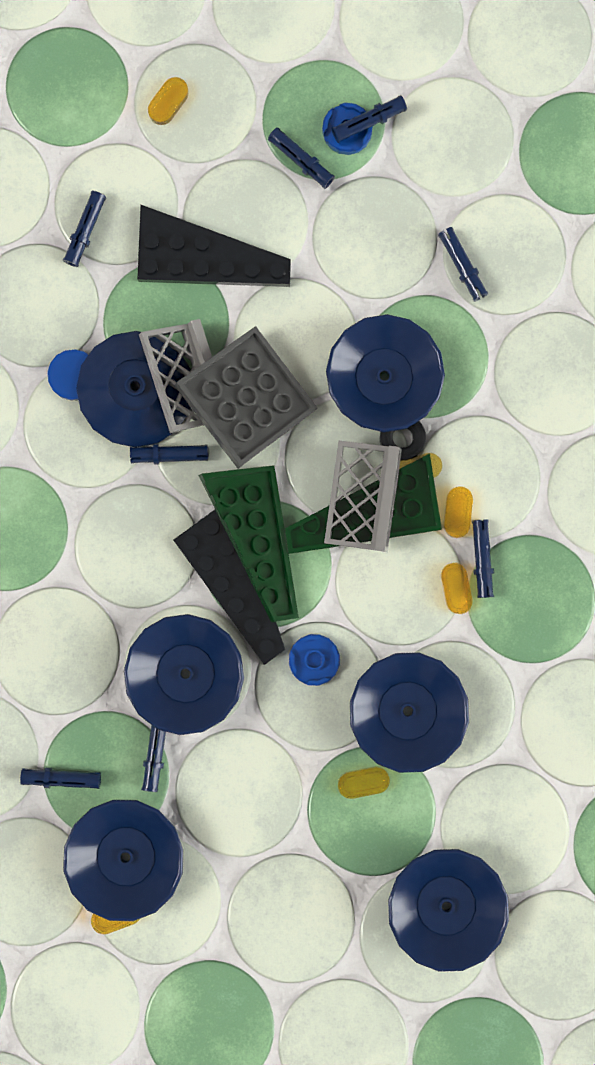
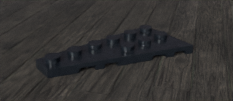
(191, 254)
(220, 568)

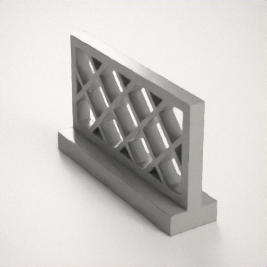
(197, 352)
(385, 500)

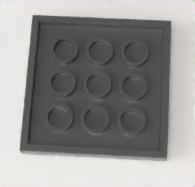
(246, 397)

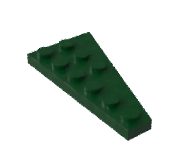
(413, 511)
(254, 522)

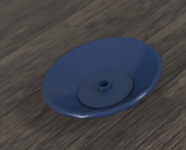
(391, 347)
(110, 403)
(156, 680)
(414, 740)
(107, 882)
(454, 936)

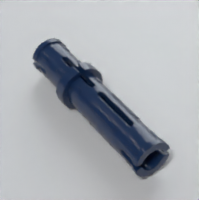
(378, 114)
(309, 164)
(81, 237)
(468, 273)
(168, 454)
(482, 559)
(60, 778)
(151, 780)

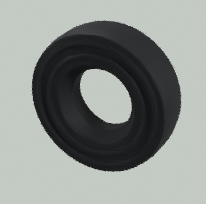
(411, 451)

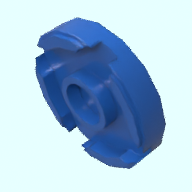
(339, 115)
(64, 373)
(314, 659)

